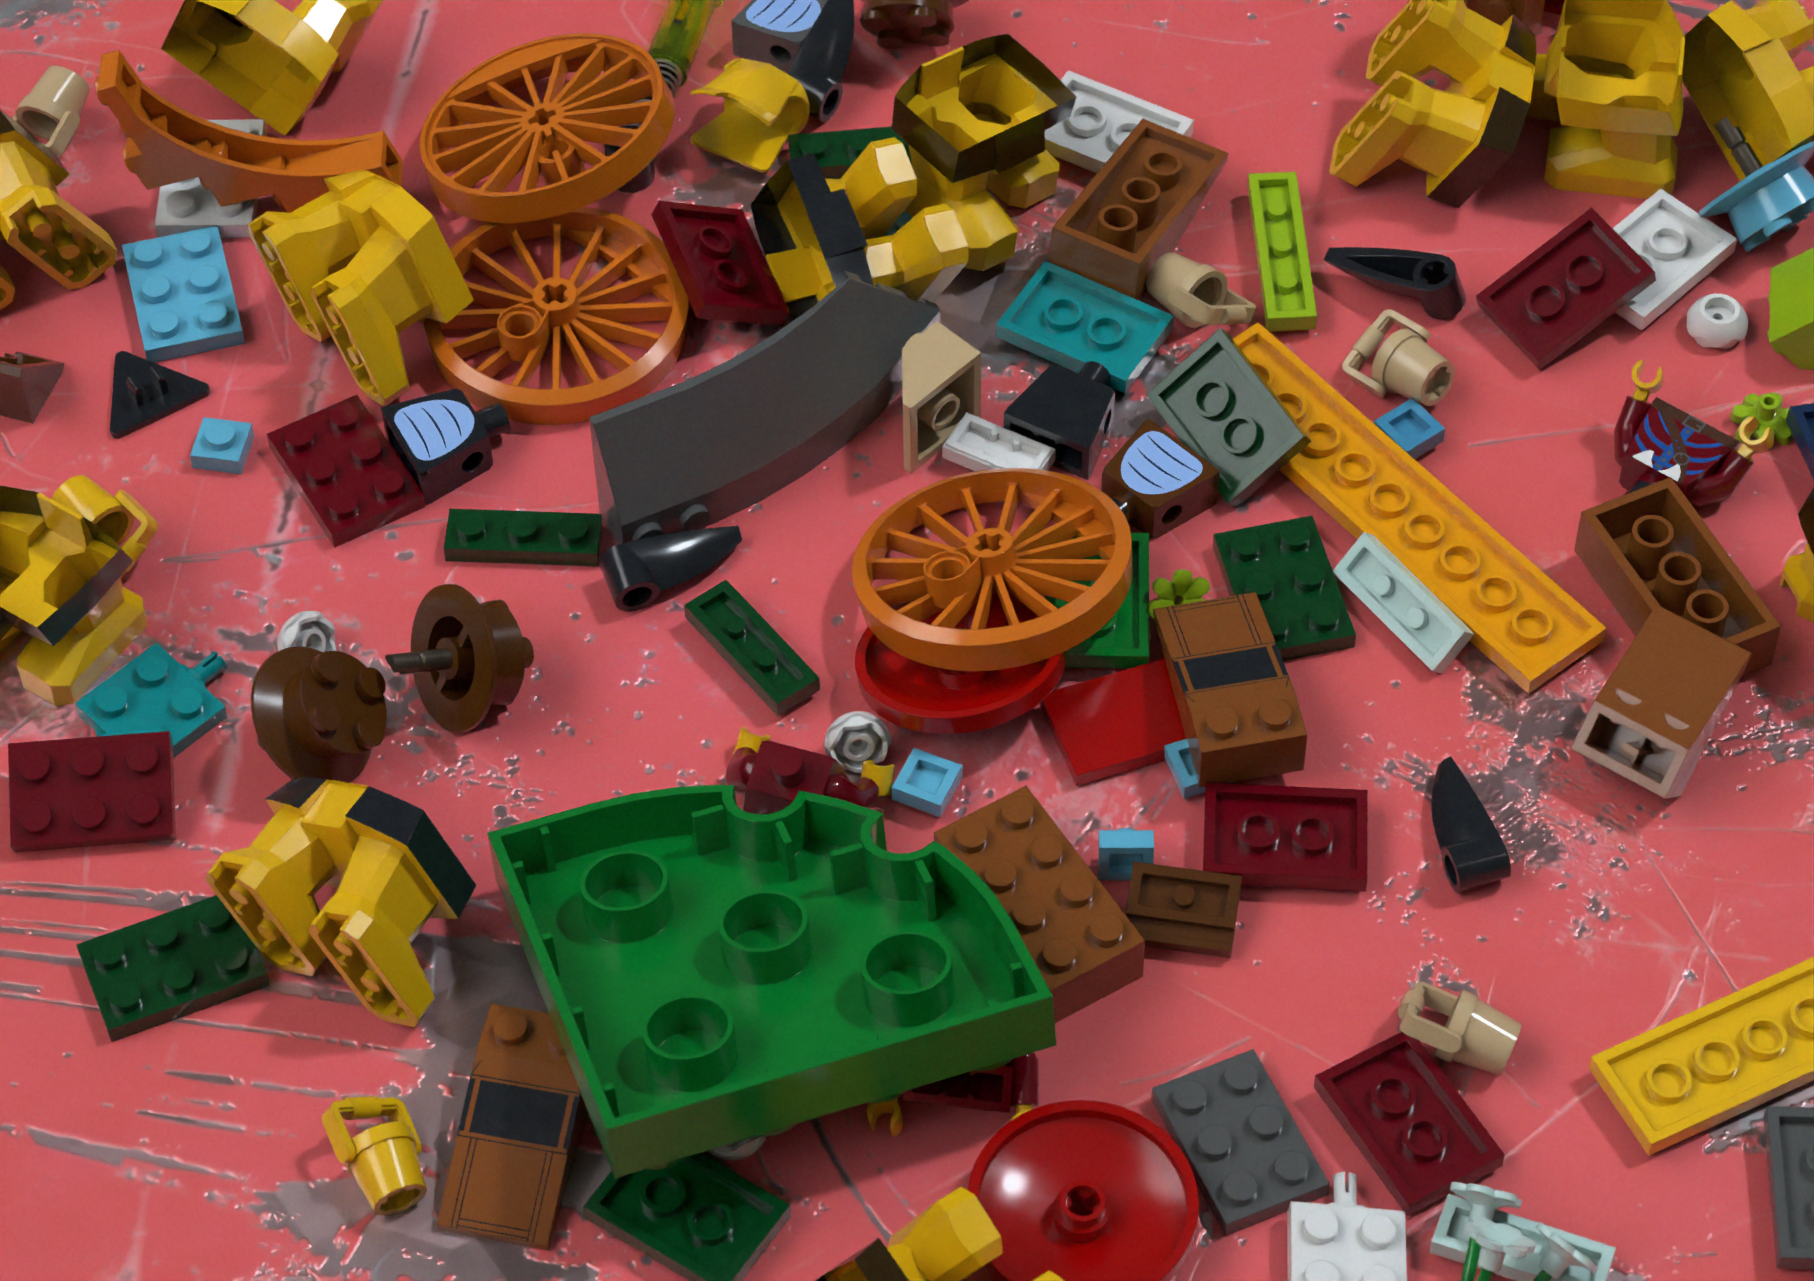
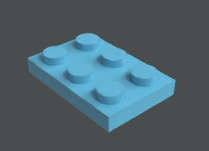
(183, 294)

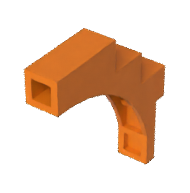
(236, 166)

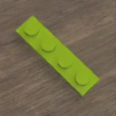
(1281, 251)

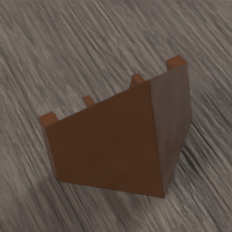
(26, 384)

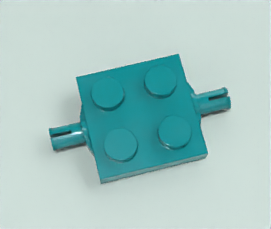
(156, 696)

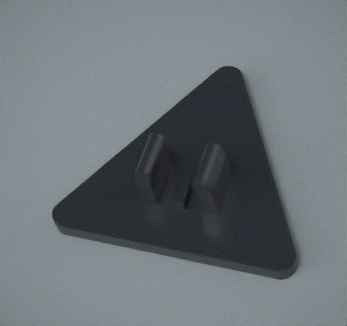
(148, 393)

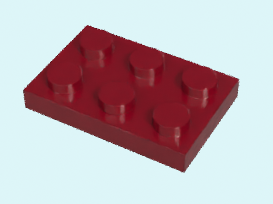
(720, 263)
(1565, 288)
(346, 470)
(91, 791)
(1287, 835)
(1408, 1121)

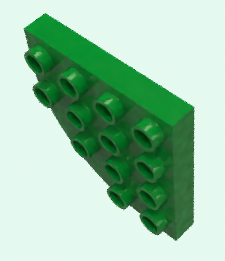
(757, 964)

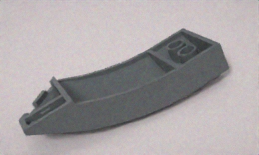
(756, 419)

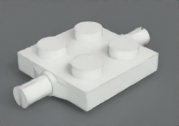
(1345, 1239)

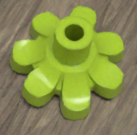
(1768, 413)
(1178, 591)

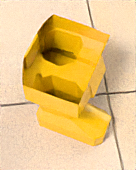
(266, 54)
(1744, 71)
(1620, 89)
(362, 271)

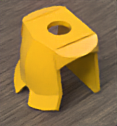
(758, 113)

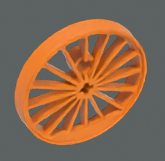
(550, 133)
(565, 311)
(993, 563)

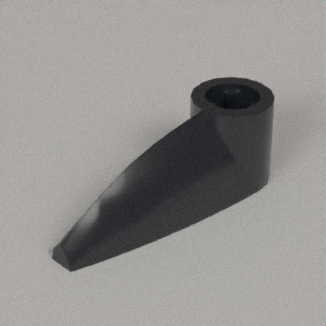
(824, 58)
(1406, 273)
(649, 565)
(1465, 833)

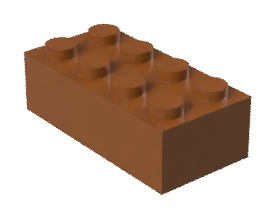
(1661, 553)
(1052, 897)

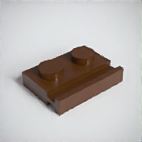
(1184, 908)

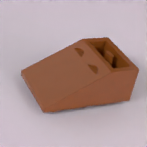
(1662, 703)

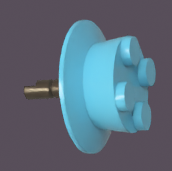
(1769, 195)

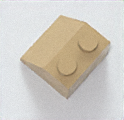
(937, 390)

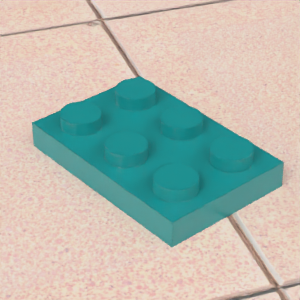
(1084, 321)

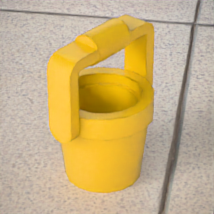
(109, 512)
(381, 1157)

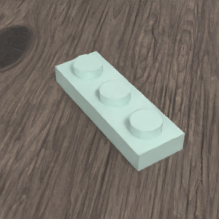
(1403, 603)
(1452, 1244)

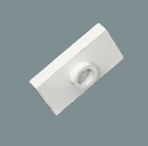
(987, 446)

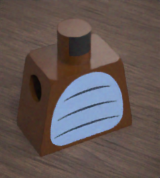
(1159, 481)

